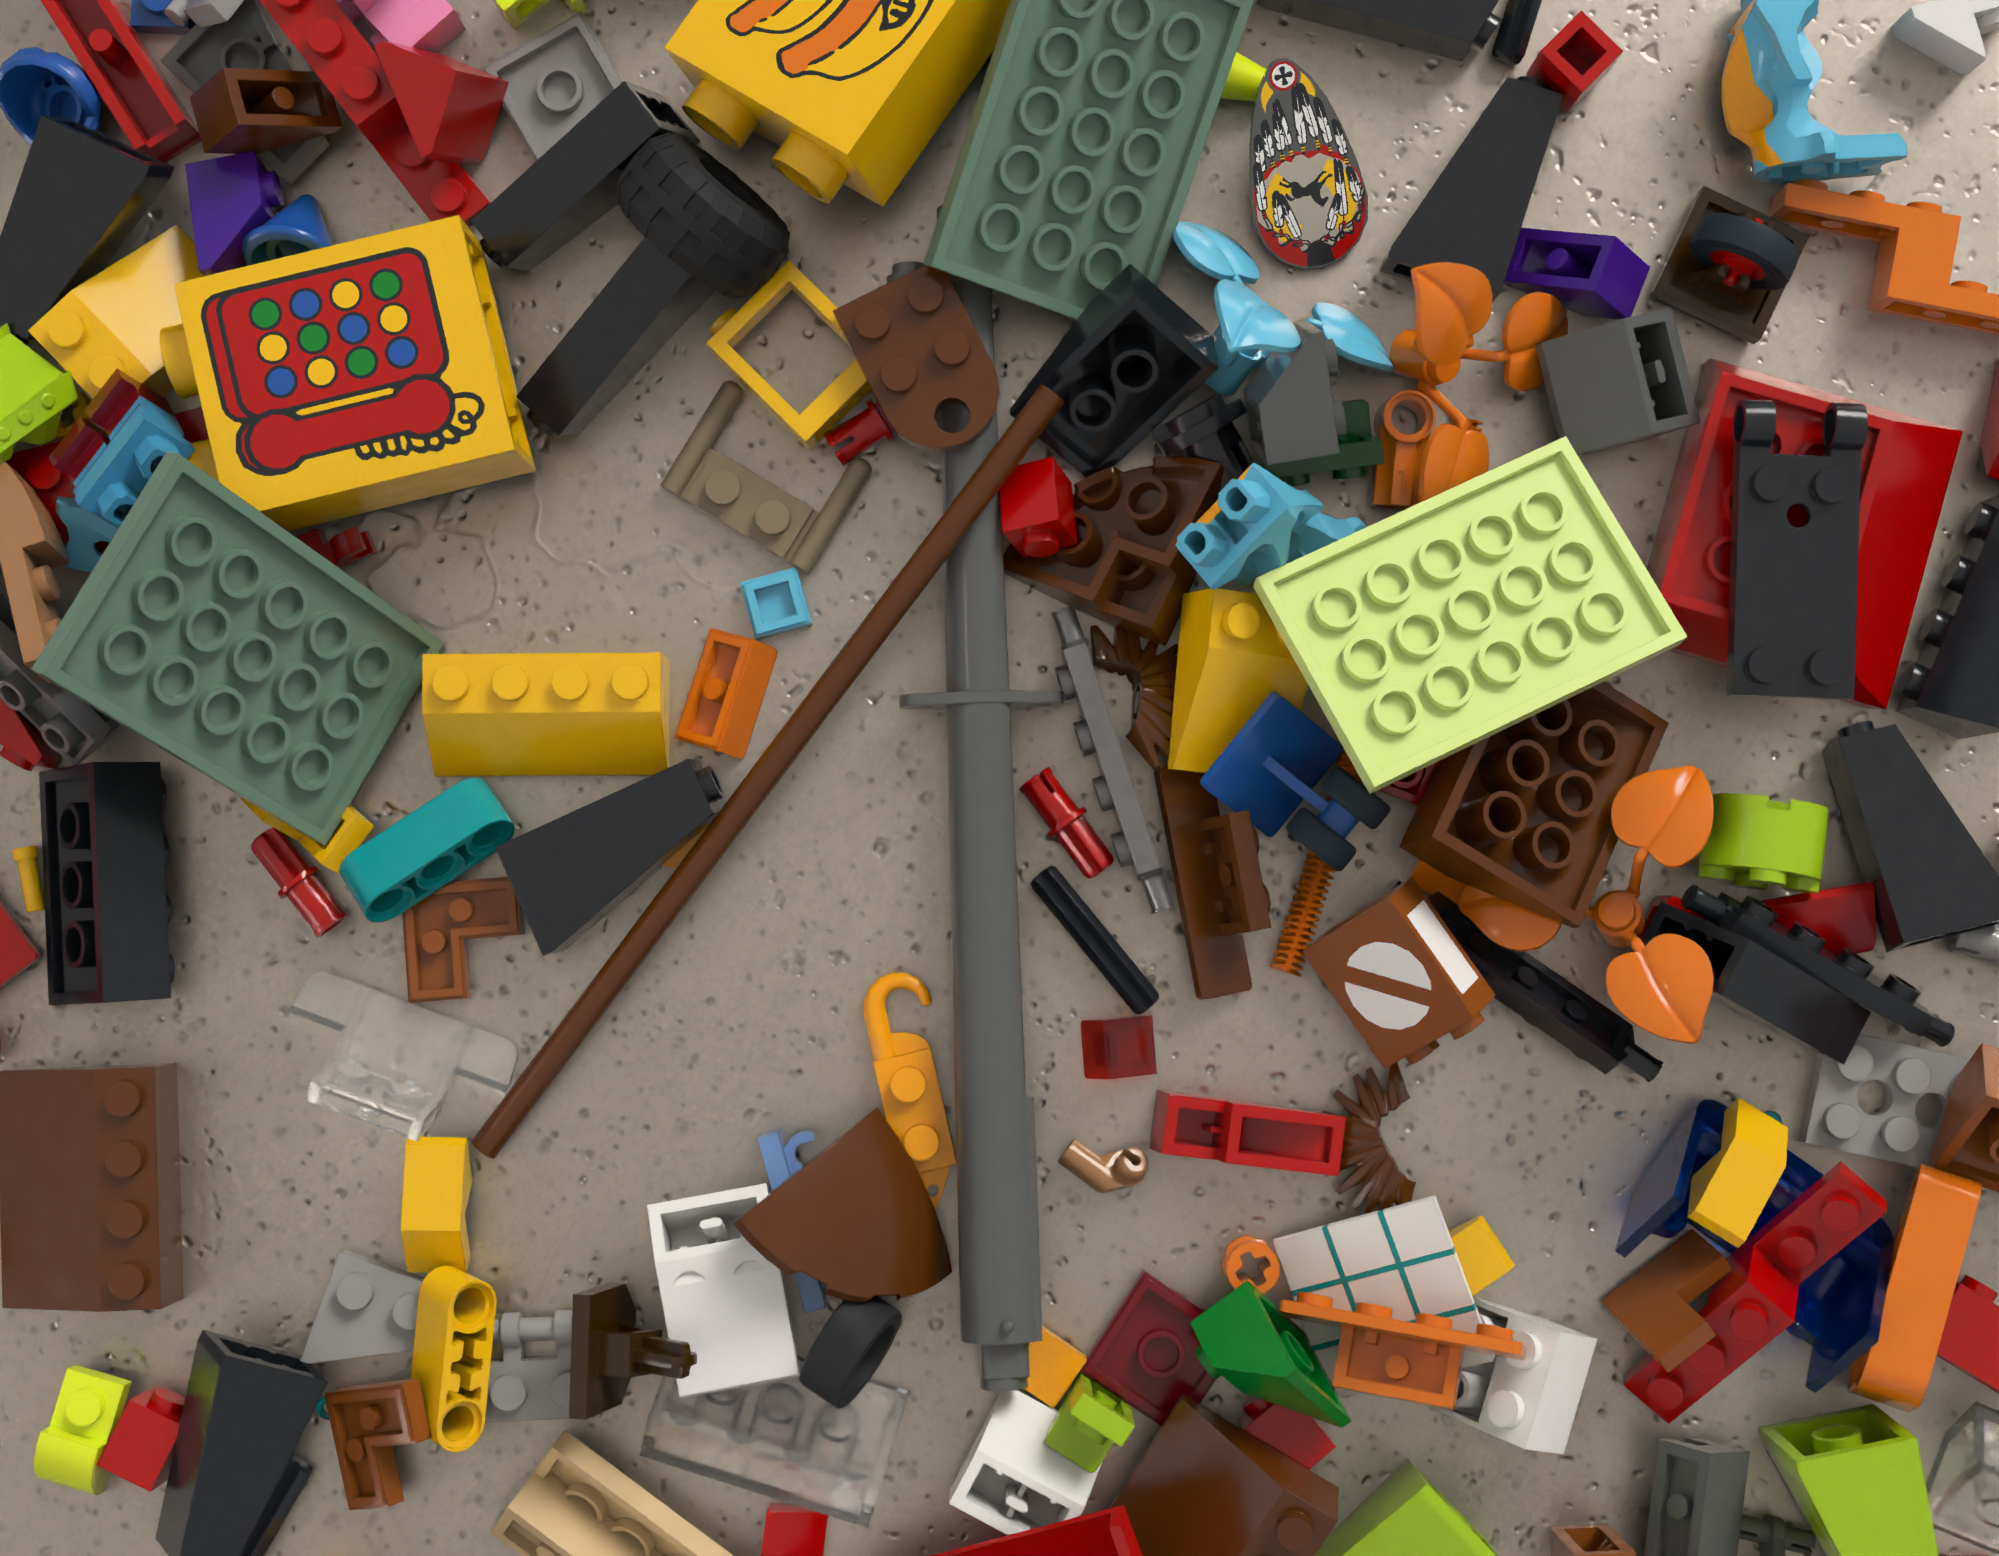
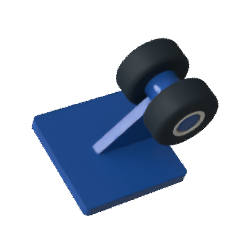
(1275, 768)

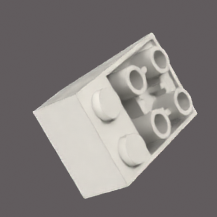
(721, 1293)

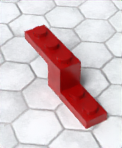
(363, 91)
(1762, 1288)

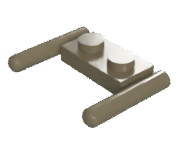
(752, 503)

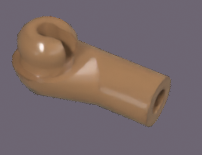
(1107, 1171)

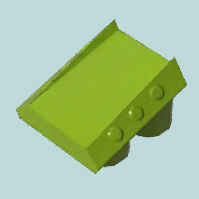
(30, 395)

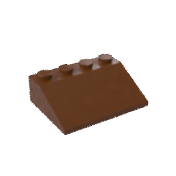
(1535, 803)
(90, 1188)
(1223, 1493)

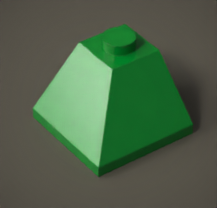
(1265, 1355)

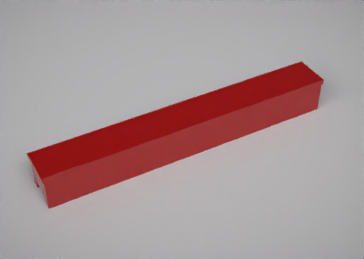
(125, 76)

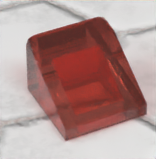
(1118, 1047)

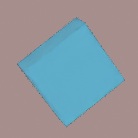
(776, 603)

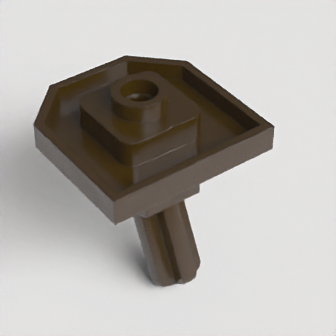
(612, 1349)

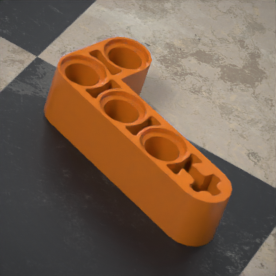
(1919, 1289)

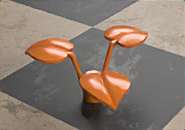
(1450, 308)
(1669, 979)

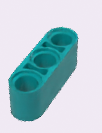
(426, 850)

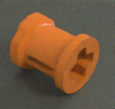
(1258, 1248)

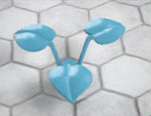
(1252, 324)

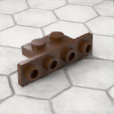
(1214, 881)

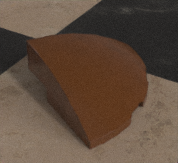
(1126, 547)
(854, 1219)

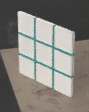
(1383, 1259)

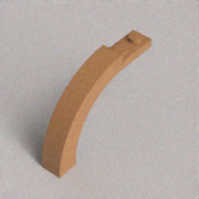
(27, 553)

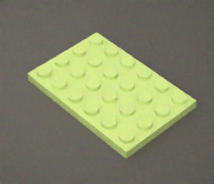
(1468, 613)

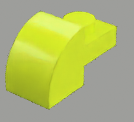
(80, 1429)

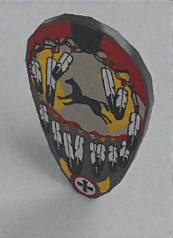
(1302, 172)

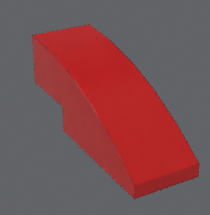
(1247, 1133)

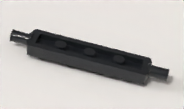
(1804, 949)
(1548, 999)

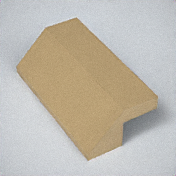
(591, 1508)

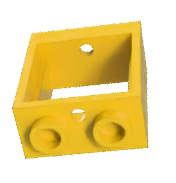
(832, 403)

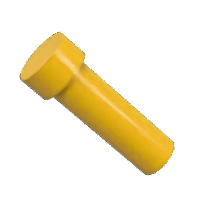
(29, 877)

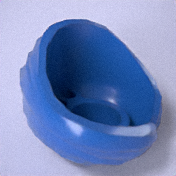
(46, 85)

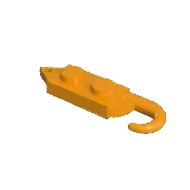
(910, 1084)

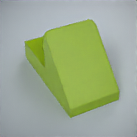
(1089, 1423)

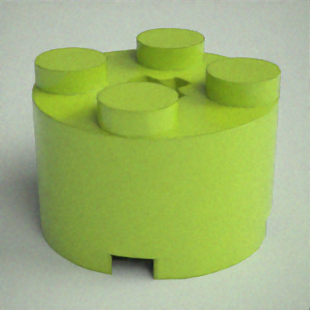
(1765, 843)

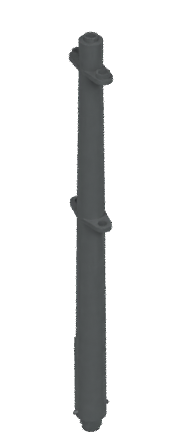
(992, 1109)

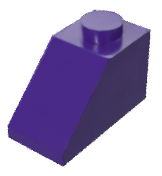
(226, 203)
(1582, 270)

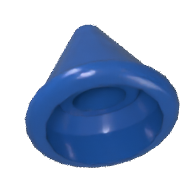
(290, 232)

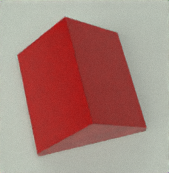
(443, 102)

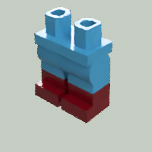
(117, 463)

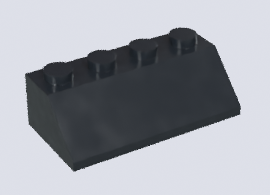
(1958, 667)
(105, 883)

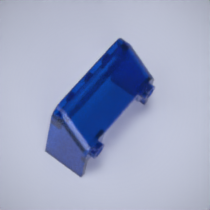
(1836, 1305)

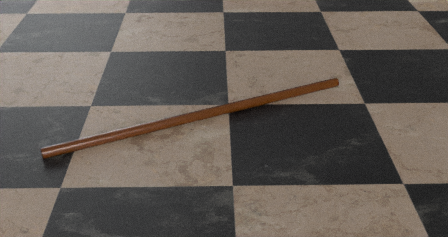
(768, 771)

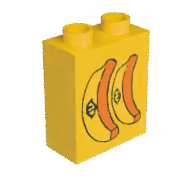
(833, 81)

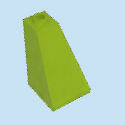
(1856, 1482)
(1406, 1520)

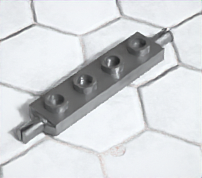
(1114, 786)

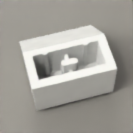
(1530, 1398)
(1013, 1474)

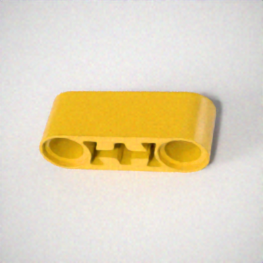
(454, 1354)

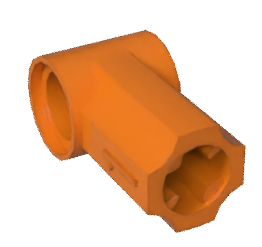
(1397, 480)

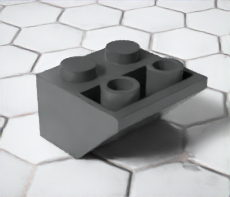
(1618, 382)
(1293, 403)

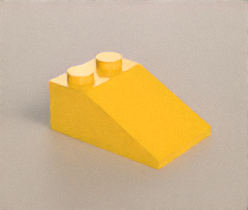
(119, 315)
(1224, 673)

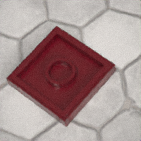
(1150, 1350)

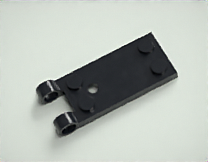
(1789, 583)

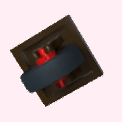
(1729, 265)

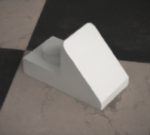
(1949, 31)

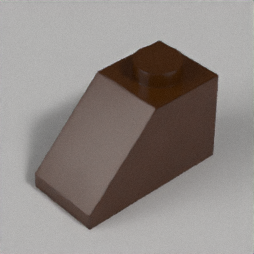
(262, 110)

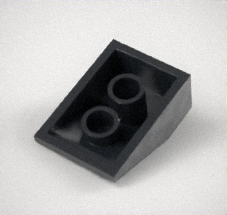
(1120, 372)

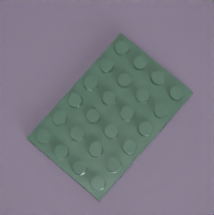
(1084, 144)
(239, 650)

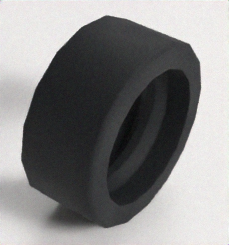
(850, 1349)

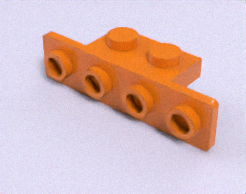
(1400, 1357)

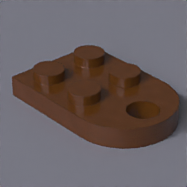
(922, 355)

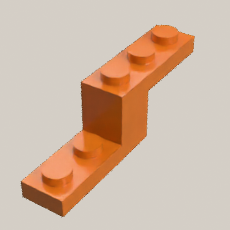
(1912, 253)

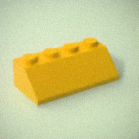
(547, 714)

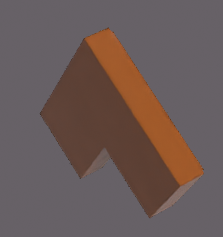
(439, 931)
(1657, 1299)
(365, 1428)

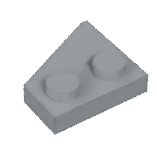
(364, 1311)

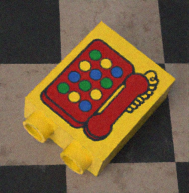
(351, 375)

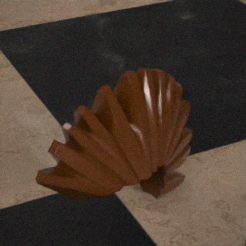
(1151, 683)
(1366, 1148)

